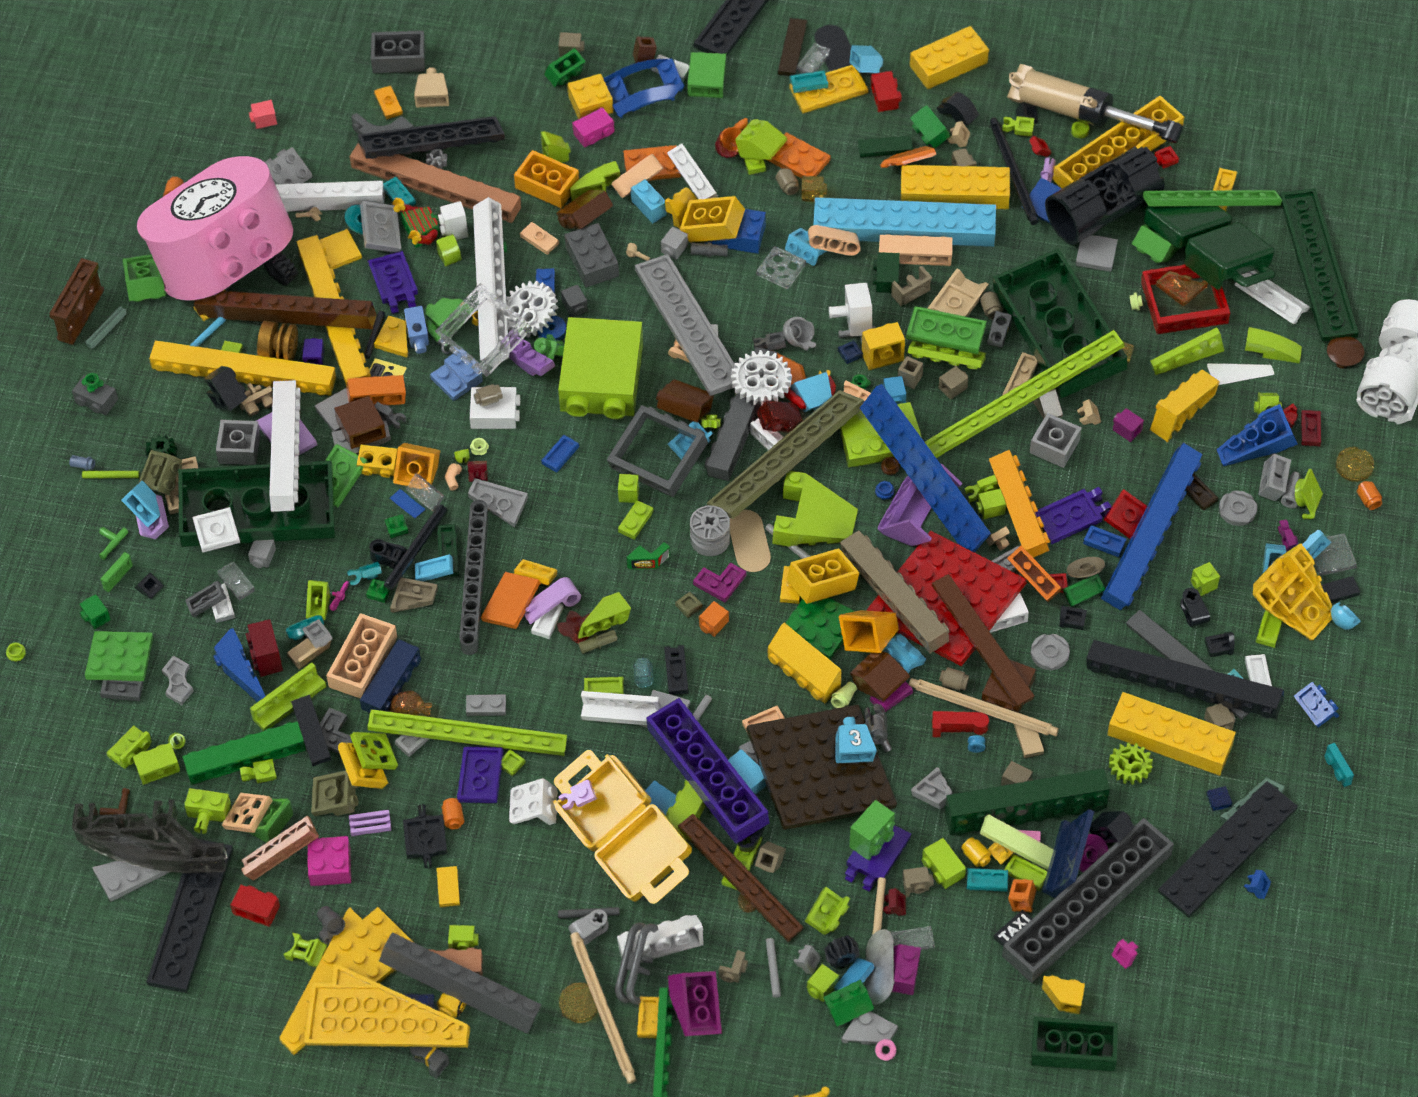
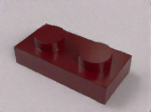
(1310, 428)

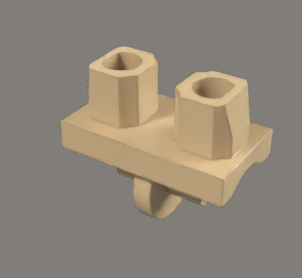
(264, 396)

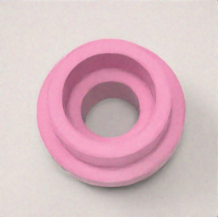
(880, 1054)

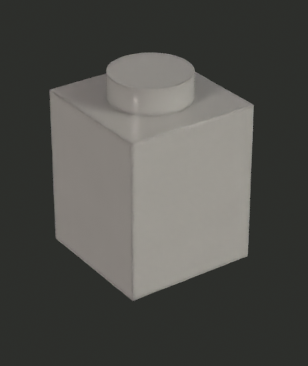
(674, 243)
(261, 553)

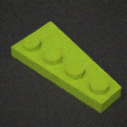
(1191, 351)

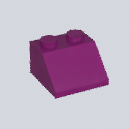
(905, 968)

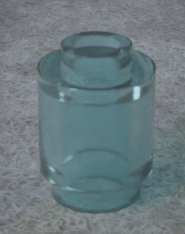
(643, 673)

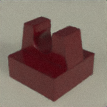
(477, 470)
(896, 902)

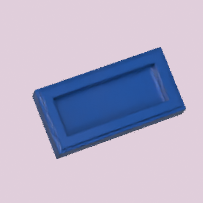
(560, 453)

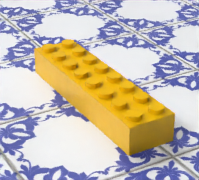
(1115, 142)

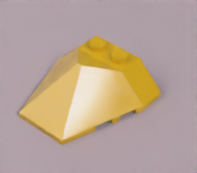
(1294, 593)

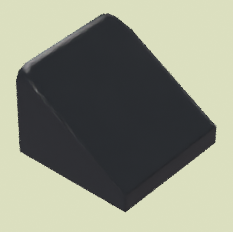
(1028, 111)
(149, 585)

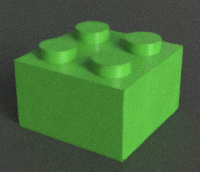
(872, 830)

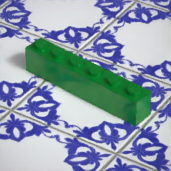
(243, 752)

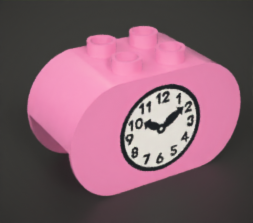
(216, 227)

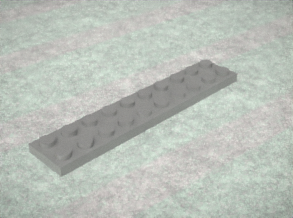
(687, 323)

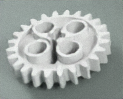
(534, 304)
(761, 377)

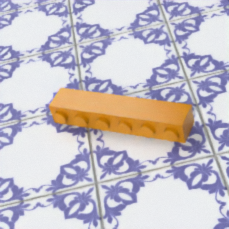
(1019, 504)

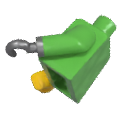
(439, 313)

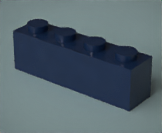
(391, 677)

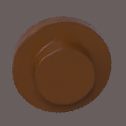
(890, 466)

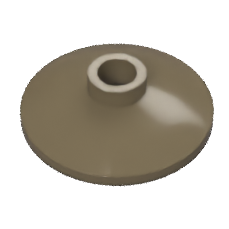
(1085, 567)

